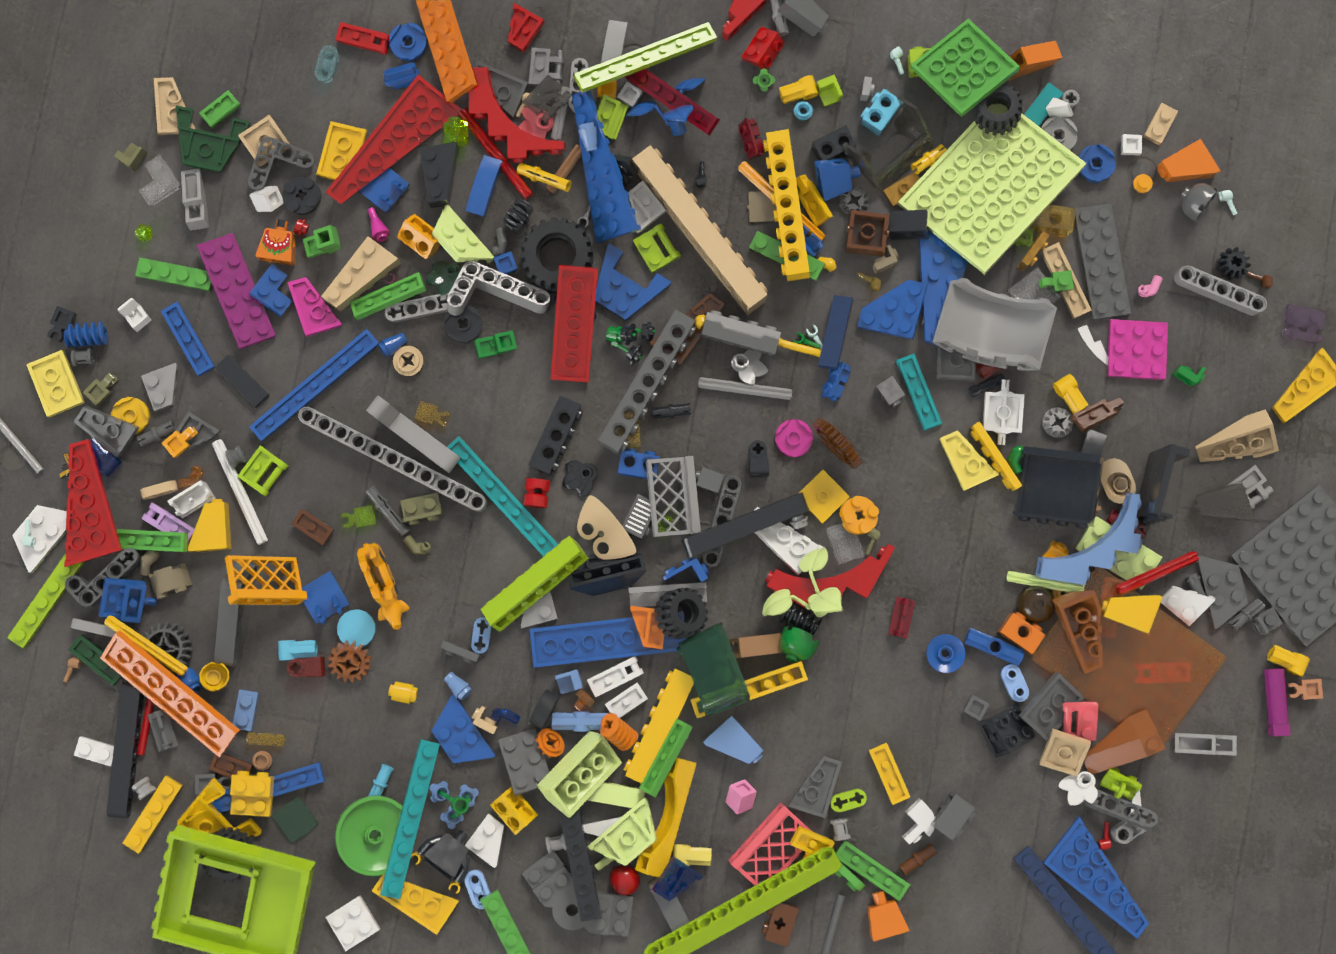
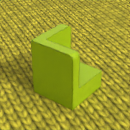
(829, 90)

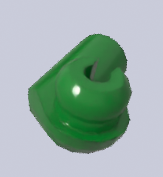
(1014, 458)

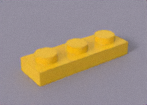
(889, 773)

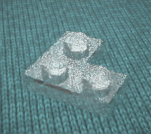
(163, 183)

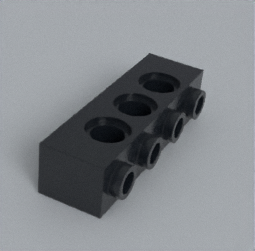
(563, 407)

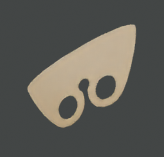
(603, 520)

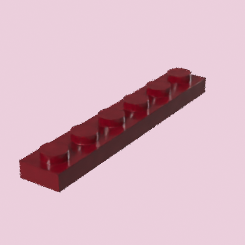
(673, 99)

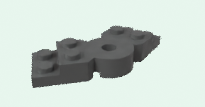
(555, 889)

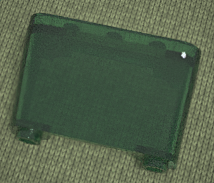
(714, 670)

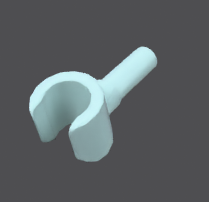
(895, 55)
(1227, 195)
(814, 336)
(27, 540)

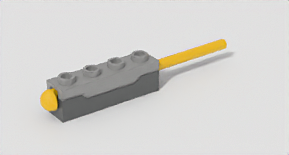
(746, 335)

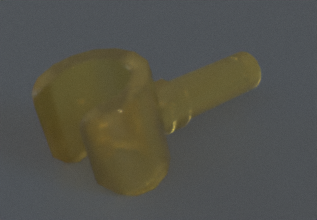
(875, 283)

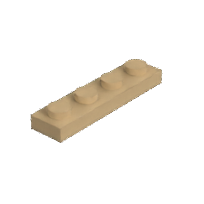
(1075, 299)

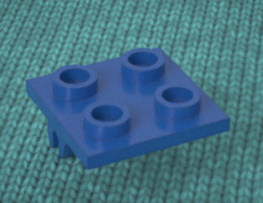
(385, 189)
(324, 598)

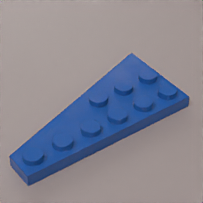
(937, 268)
(1088, 871)

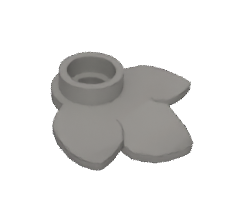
(751, 368)

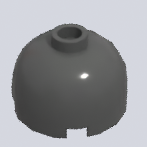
(1197, 200)

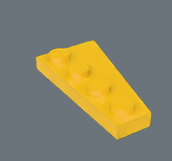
(1308, 386)
(421, 904)

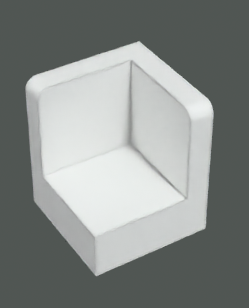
(267, 199)

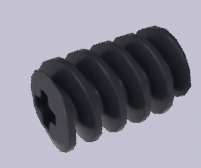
(800, 620)

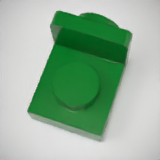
(1187, 376)

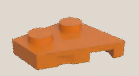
(647, 628)

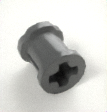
(82, 357)

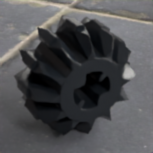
(518, 214)
(1237, 269)

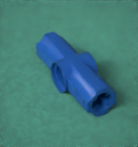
(1005, 651)

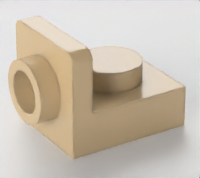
(487, 723)

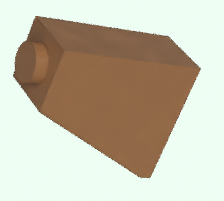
(755, 645)

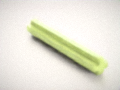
(1033, 580)

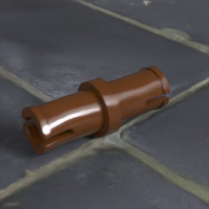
(917, 859)

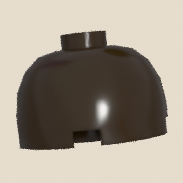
(1035, 604)

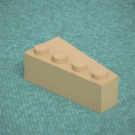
(360, 273)

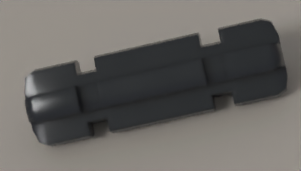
(986, 385)

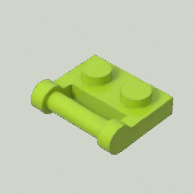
(651, 252)
(258, 466)

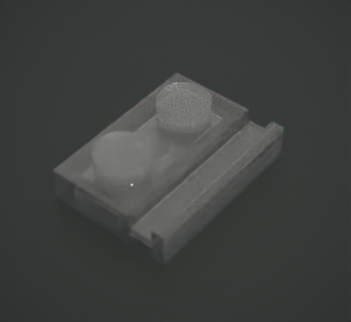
(844, 544)

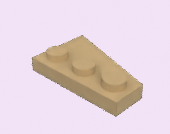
(166, 99)

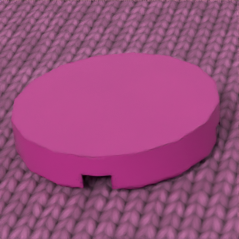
(793, 438)

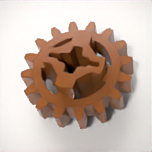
(341, 663)

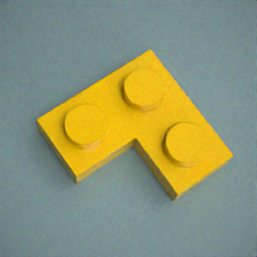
(809, 841)

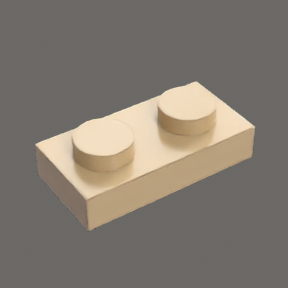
(1160, 124)

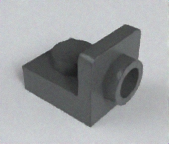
(1266, 621)

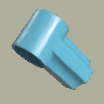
(297, 649)

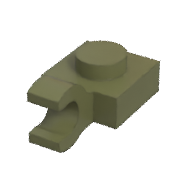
(98, 390)

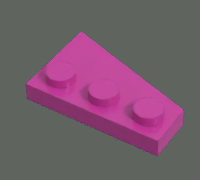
(311, 309)

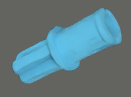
(381, 780)

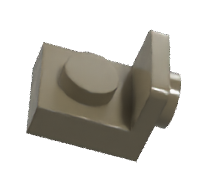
(886, 263)

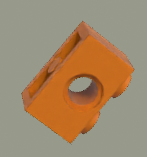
(1033, 635)

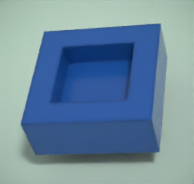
(506, 263)

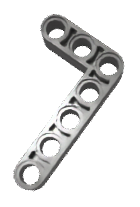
(495, 288)
(413, 434)

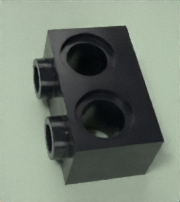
(830, 142)

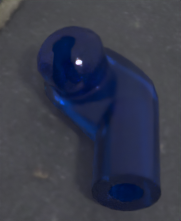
(506, 714)

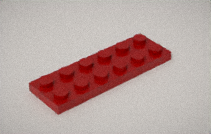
(574, 323)

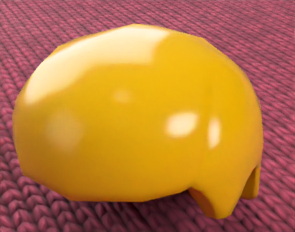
(214, 676)

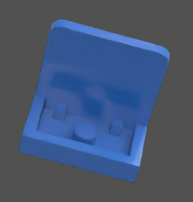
(700, 570)

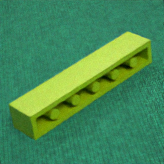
(534, 583)

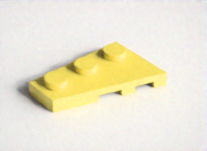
(966, 462)

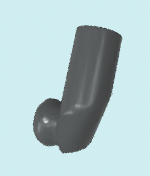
(502, 242)

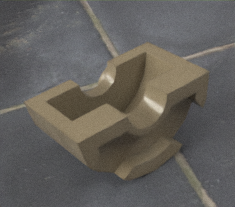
(170, 580)

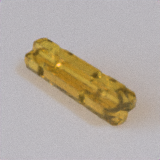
(265, 739)

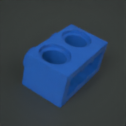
(637, 470)

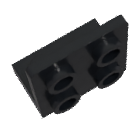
(1006, 731)

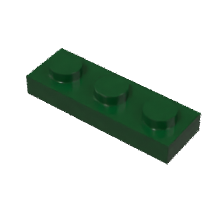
(90, 655)

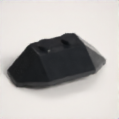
(605, 575)

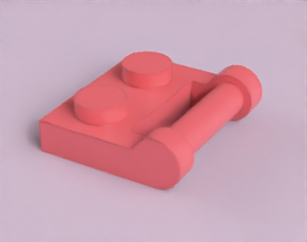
(1085, 719)

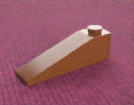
(1082, 624)
(1126, 743)

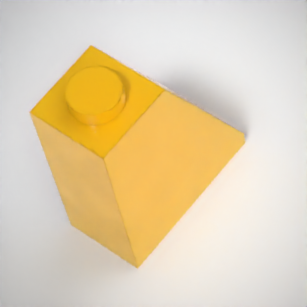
(212, 528)
(1132, 611)

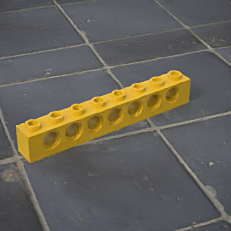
(781, 141)

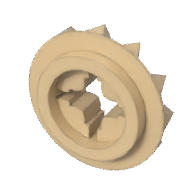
(408, 351)

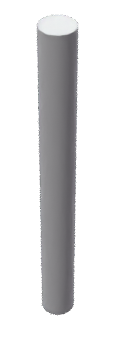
(20, 447)

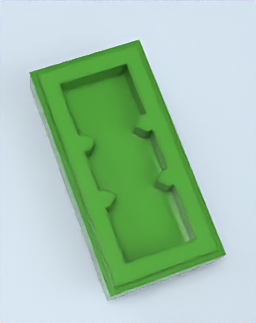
(220, 109)

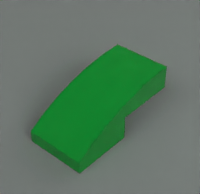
(495, 345)

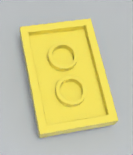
(55, 383)

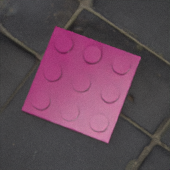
(1137, 349)

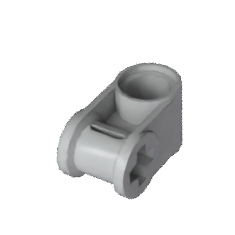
(1131, 831)

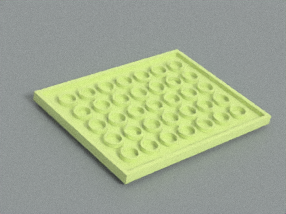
(992, 188)

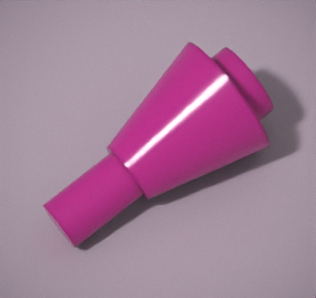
(379, 230)

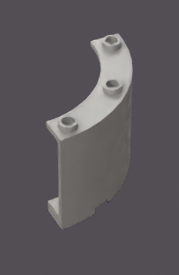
(994, 326)

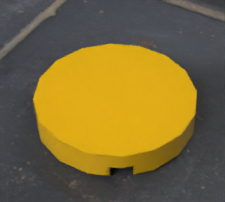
(132, 411)

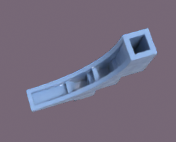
(1101, 554)

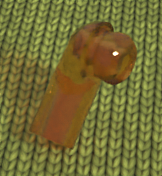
(195, 476)

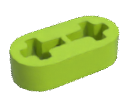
(849, 804)

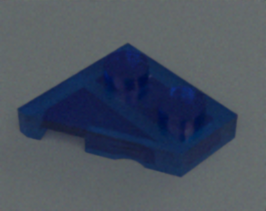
(675, 879)

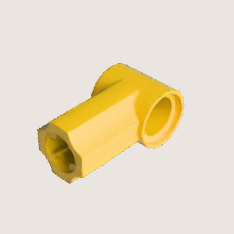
(803, 88)
(1068, 390)
(1293, 662)

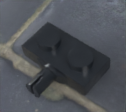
(626, 167)

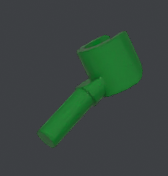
(804, 341)

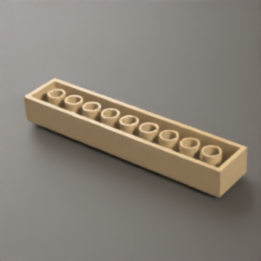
(699, 230)

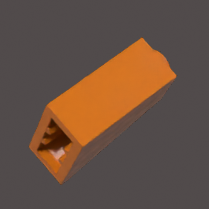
(1035, 57)
(1189, 164)

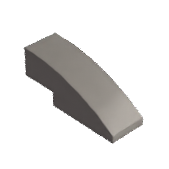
(614, 40)
(194, 199)
(1206, 744)

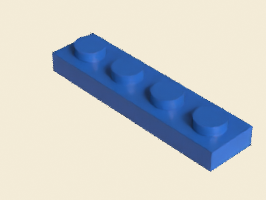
(188, 339)

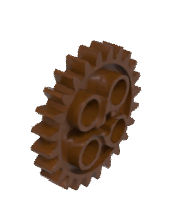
(837, 443)

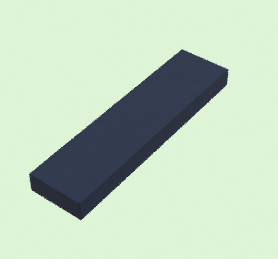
(835, 332)

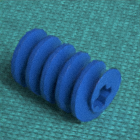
(85, 335)

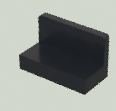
(908, 224)

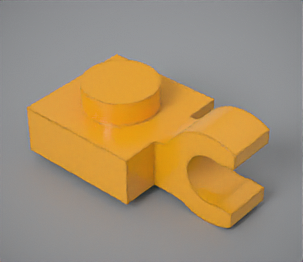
(177, 442)

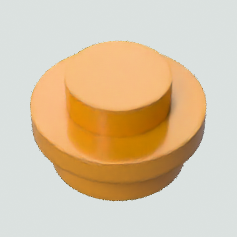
(1142, 183)

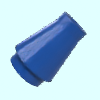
(392, 344)

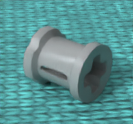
(840, 829)
(555, 843)

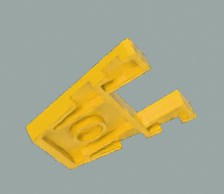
(206, 818)

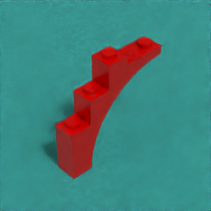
(519, 143)

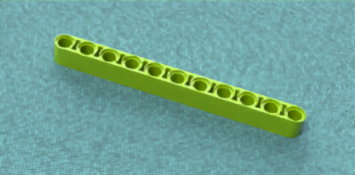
(748, 904)

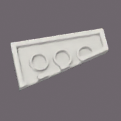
(787, 544)

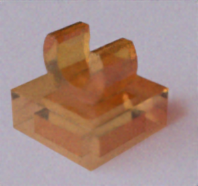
(584, 699)

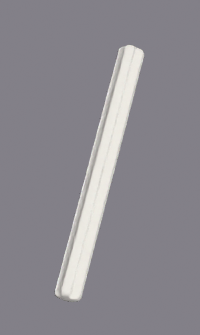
(240, 493)

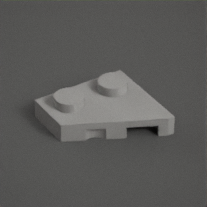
(161, 386)
(540, 612)

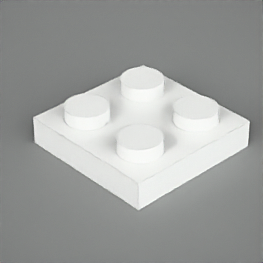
(352, 923)

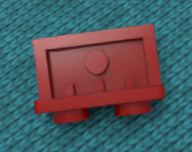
(763, 48)

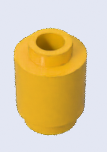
(403, 692)

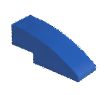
(484, 186)

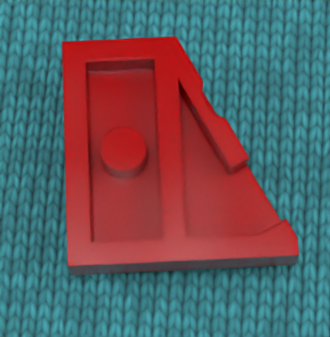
(523, 28)

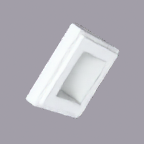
(1059, 108)

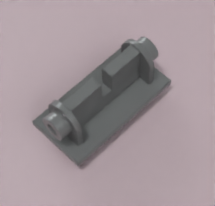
(162, 730)

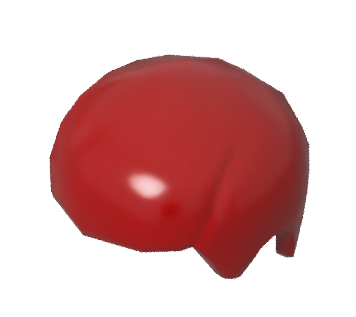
(624, 880)

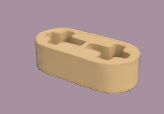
(159, 490)

